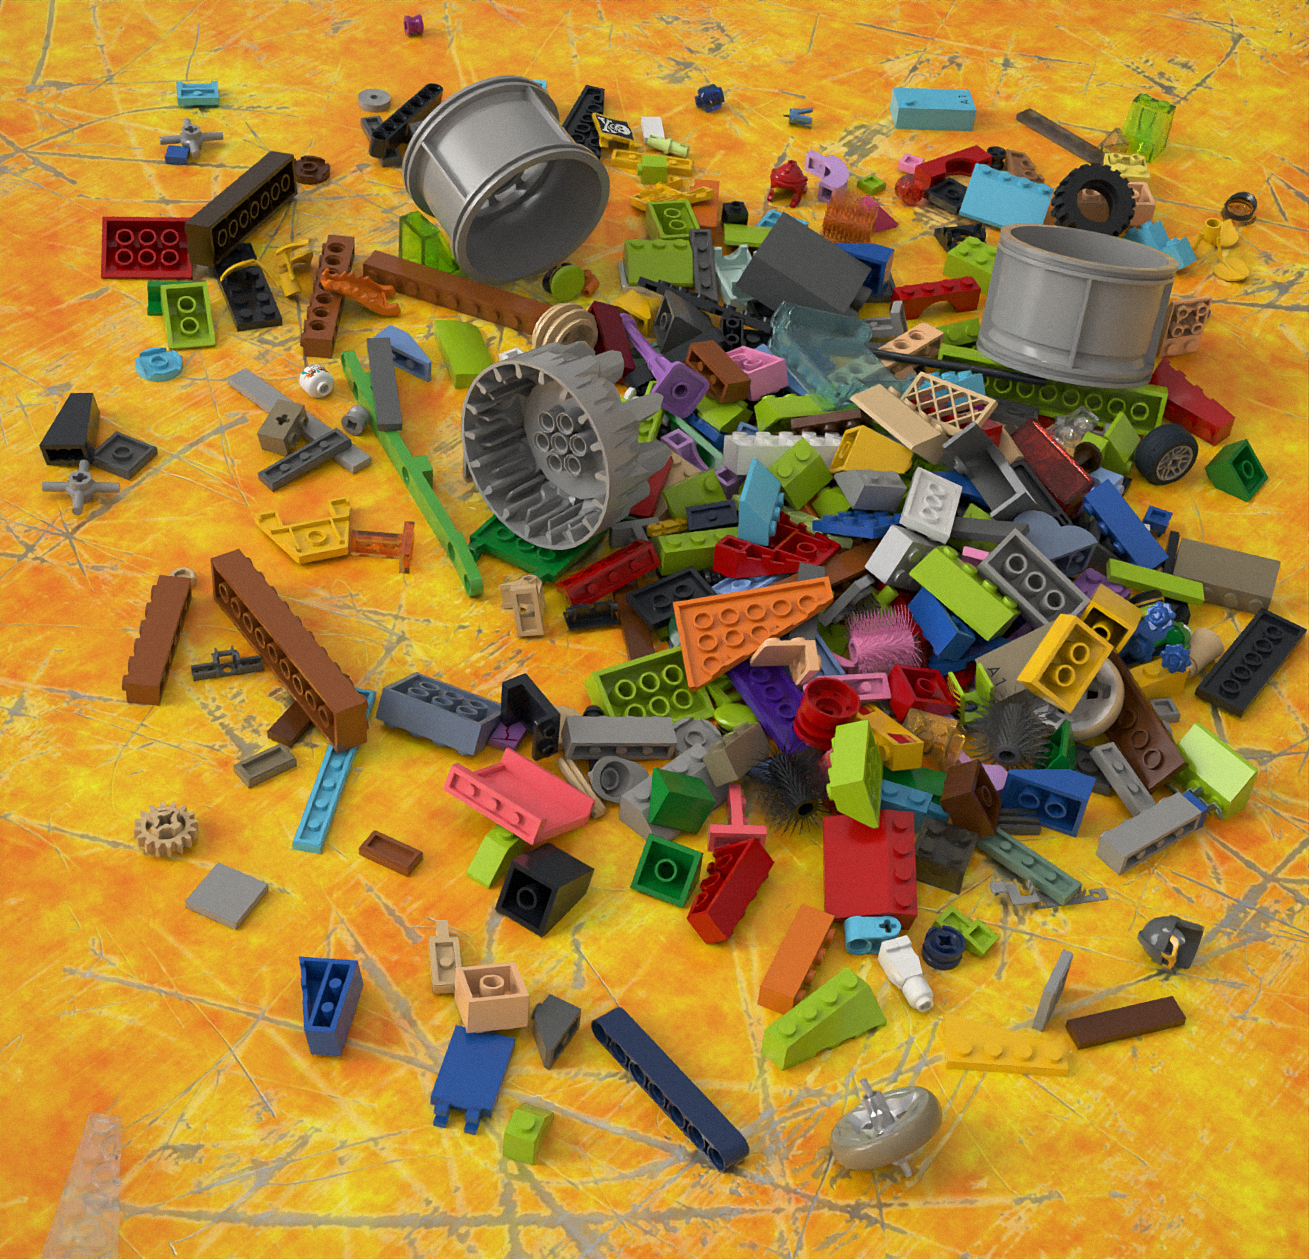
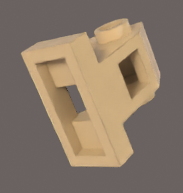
(526, 594)

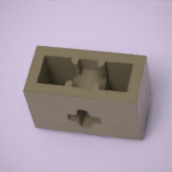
(283, 427)

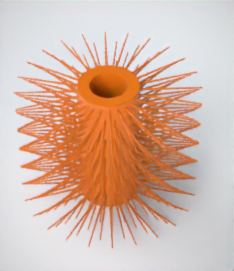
(849, 223)

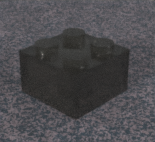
(944, 854)

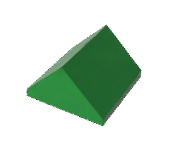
(1062, 749)
(679, 801)
(667, 870)

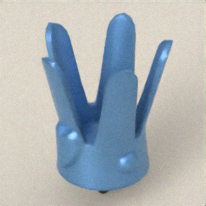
(796, 118)

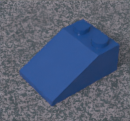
(877, 258)
(1055, 793)

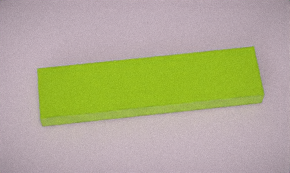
(1148, 579)

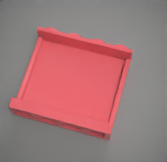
(521, 797)

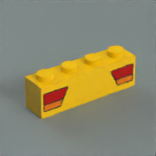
(896, 744)

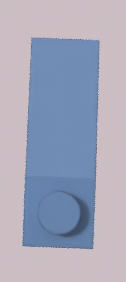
(407, 353)

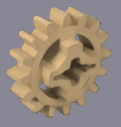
(165, 829)

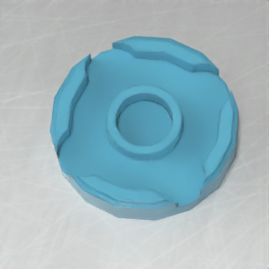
(158, 364)

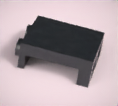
(527, 704)

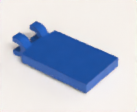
(471, 1077)

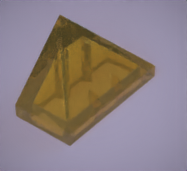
(1115, 143)

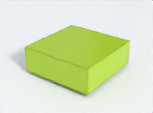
(871, 185)

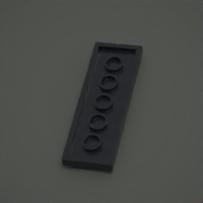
(247, 292)
(1250, 662)

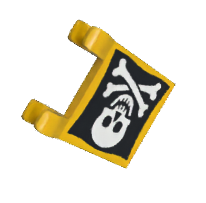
(615, 129)

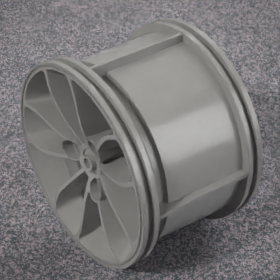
(505, 180)
(1076, 305)

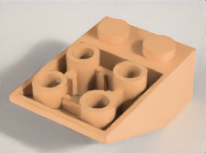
(1183, 326)

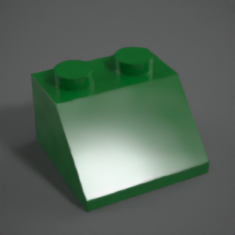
(1237, 470)

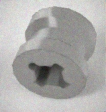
(356, 420)

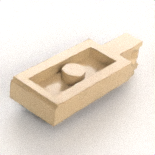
(444, 958)

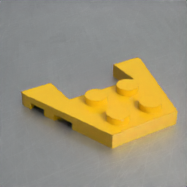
(668, 192)
(314, 538)

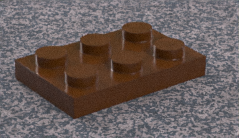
(832, 422)

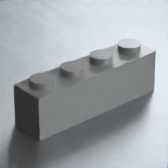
(618, 736)
(1148, 833)

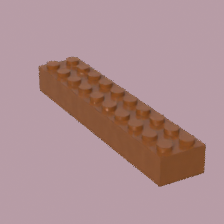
(290, 651)

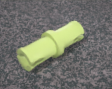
(668, 146)

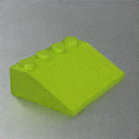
(648, 688)

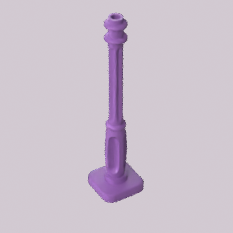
(676, 381)

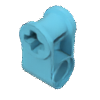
(866, 934)

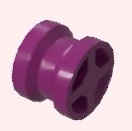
(413, 24)

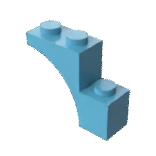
(1156, 237)

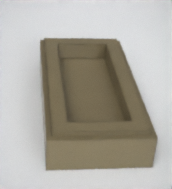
(265, 765)

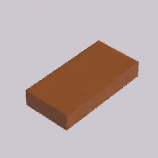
(391, 853)

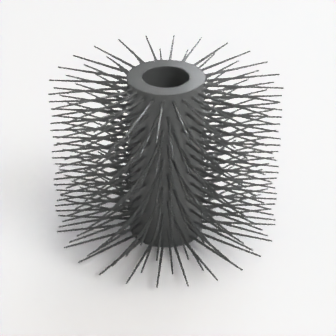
(1011, 733)

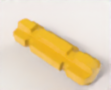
(667, 527)

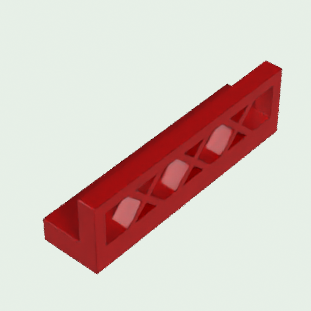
(610, 573)

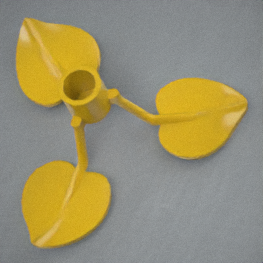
(1223, 235)
(288, 280)

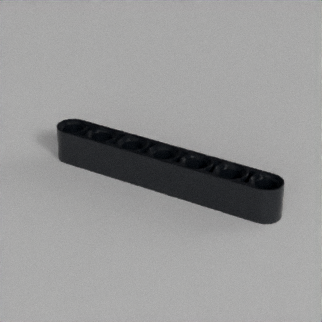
(396, 127)

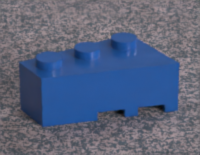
(329, 1001)

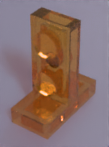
(386, 545)

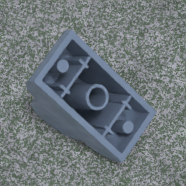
(1064, 546)

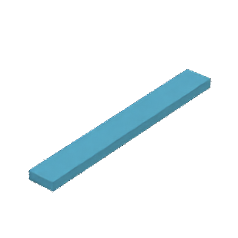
(327, 793)

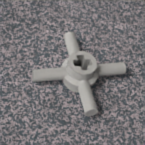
(191, 137)
(80, 487)

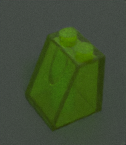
(1148, 126)
(424, 243)

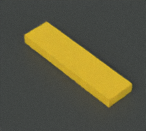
(629, 160)

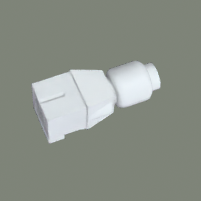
(905, 972)

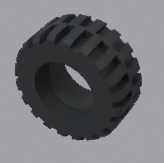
(1109, 185)

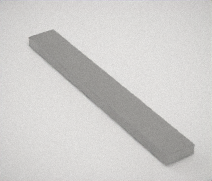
(266, 397)

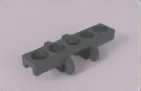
(243, 665)

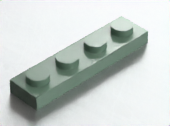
(1031, 866)

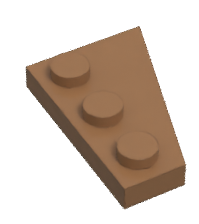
(1021, 166)

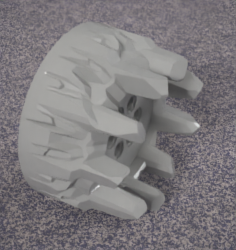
(558, 444)

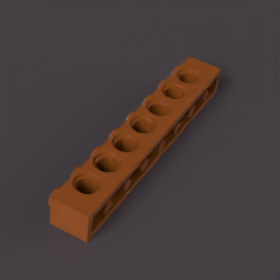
(325, 306)

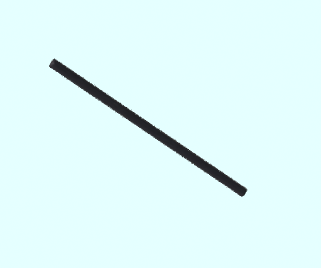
(959, 367)

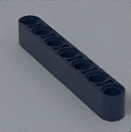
(670, 1089)

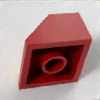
(919, 689)

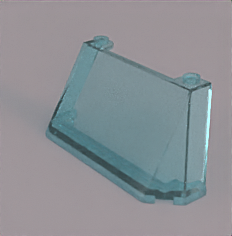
(829, 355)

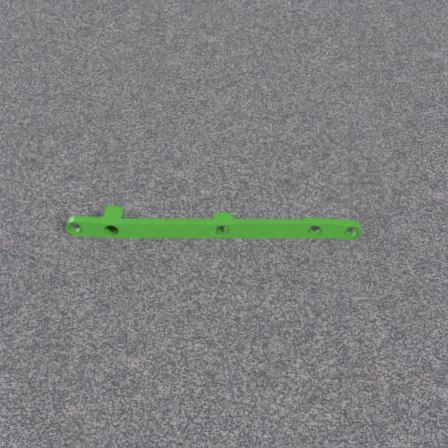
(418, 478)

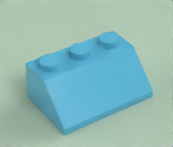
(759, 505)

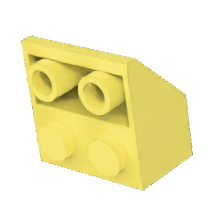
(1131, 166)

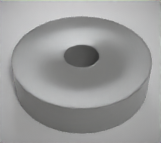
(374, 100)

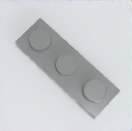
(1122, 778)

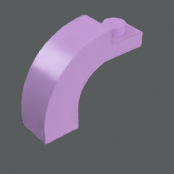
(831, 171)

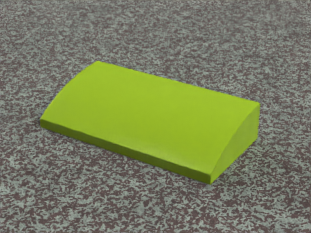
(744, 234)
(461, 351)

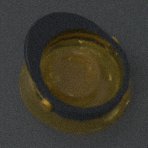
(1240, 209)

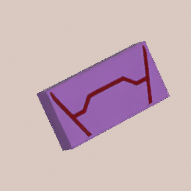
(508, 736)

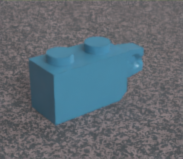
(907, 799)

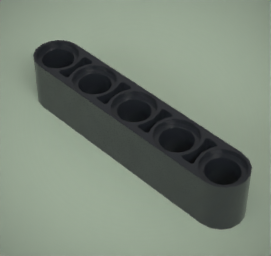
(642, 376)

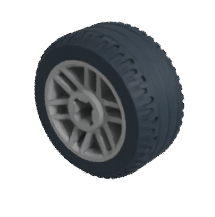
(1166, 454)

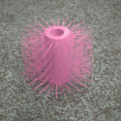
(880, 646)

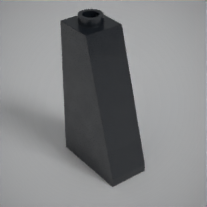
(73, 432)

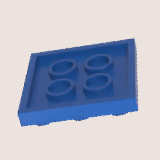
(857, 523)

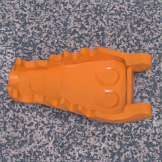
(362, 290)

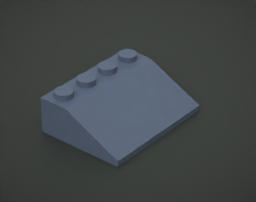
(439, 713)

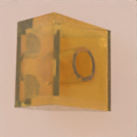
(941, 738)

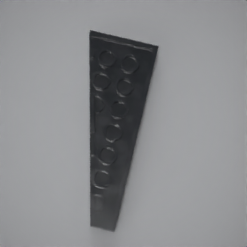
(580, 122)

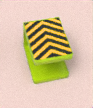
(983, 684)

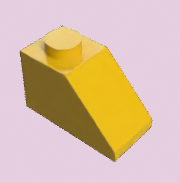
(638, 308)

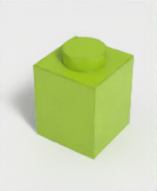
(652, 169)

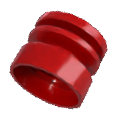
(822, 708)

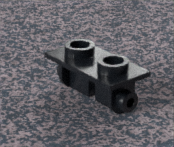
(584, 617)

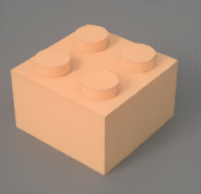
(491, 997)

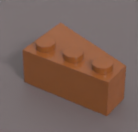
(724, 376)

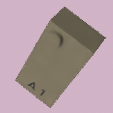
(1008, 661)

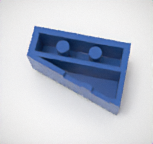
(941, 626)

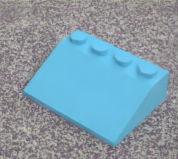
(1004, 199)

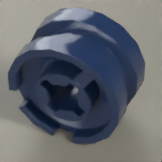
(943, 948)

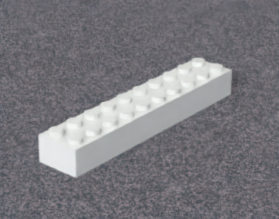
(768, 448)

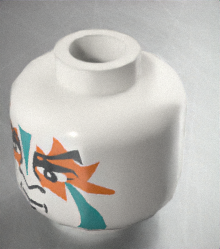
(316, 381)

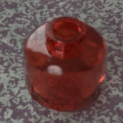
(909, 189)

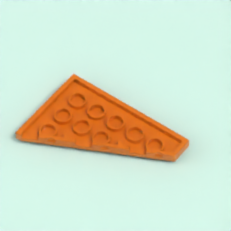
(731, 626)

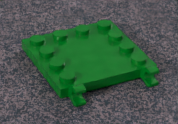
(540, 561)

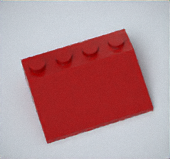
(145, 248)
(870, 868)

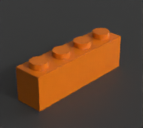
(706, 210)
(797, 960)

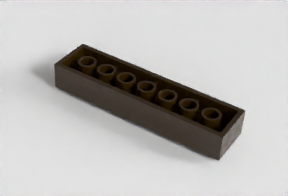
(241, 209)

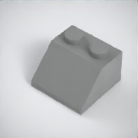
(871, 489)

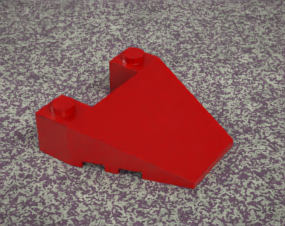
(785, 551)

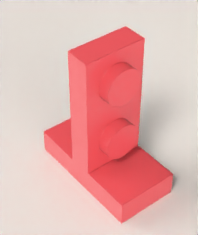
(737, 827)

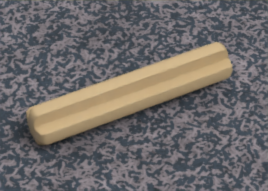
(579, 781)

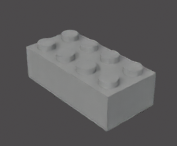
(899, 554)
(1031, 581)

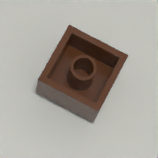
(971, 798)

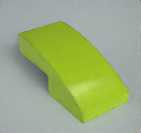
(976, 934)

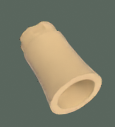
(1204, 648)

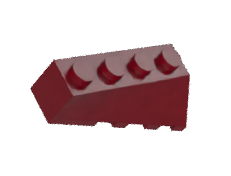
(611, 334)

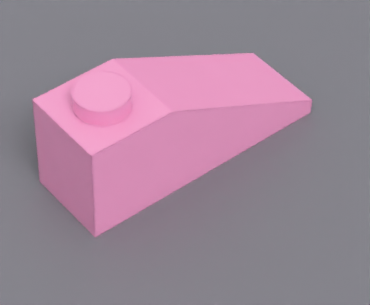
(869, 686)

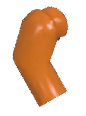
(590, 285)

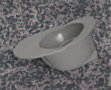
(615, 777)

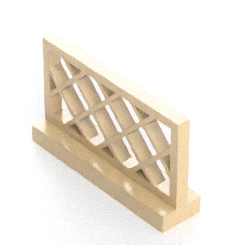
(939, 384)

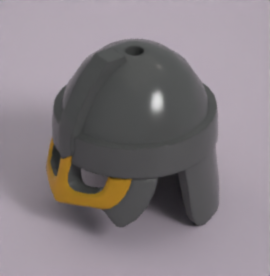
(1171, 941)

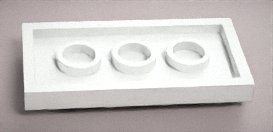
(931, 505)

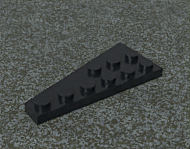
(707, 304)

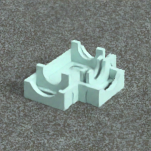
(728, 271)

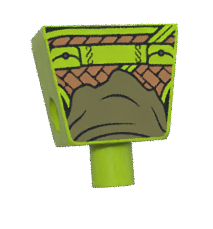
(875, 600)

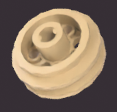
(565, 325)

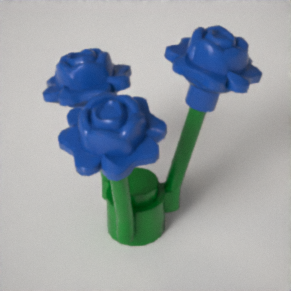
(1176, 652)

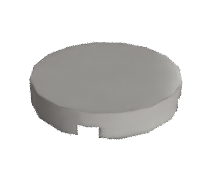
(691, 731)

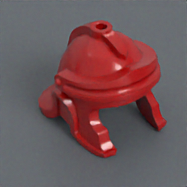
(789, 177)

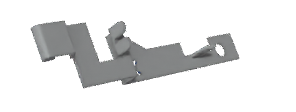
(1038, 896)

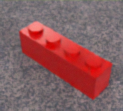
(1190, 407)
(729, 889)

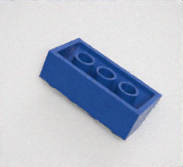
(1123, 527)

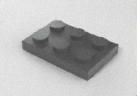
(845, 603)

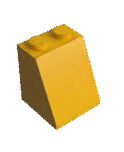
(866, 449)
(1111, 616)

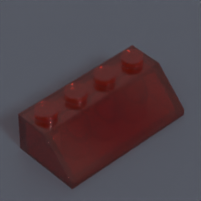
(1053, 466)

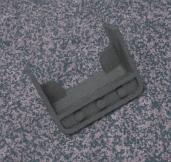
(990, 473)

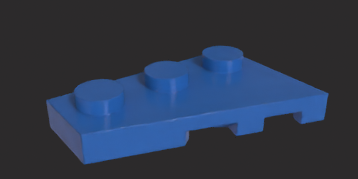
(712, 433)
(976, 650)

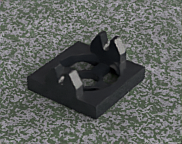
(945, 234)

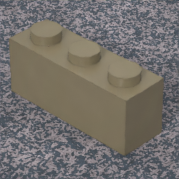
(734, 752)

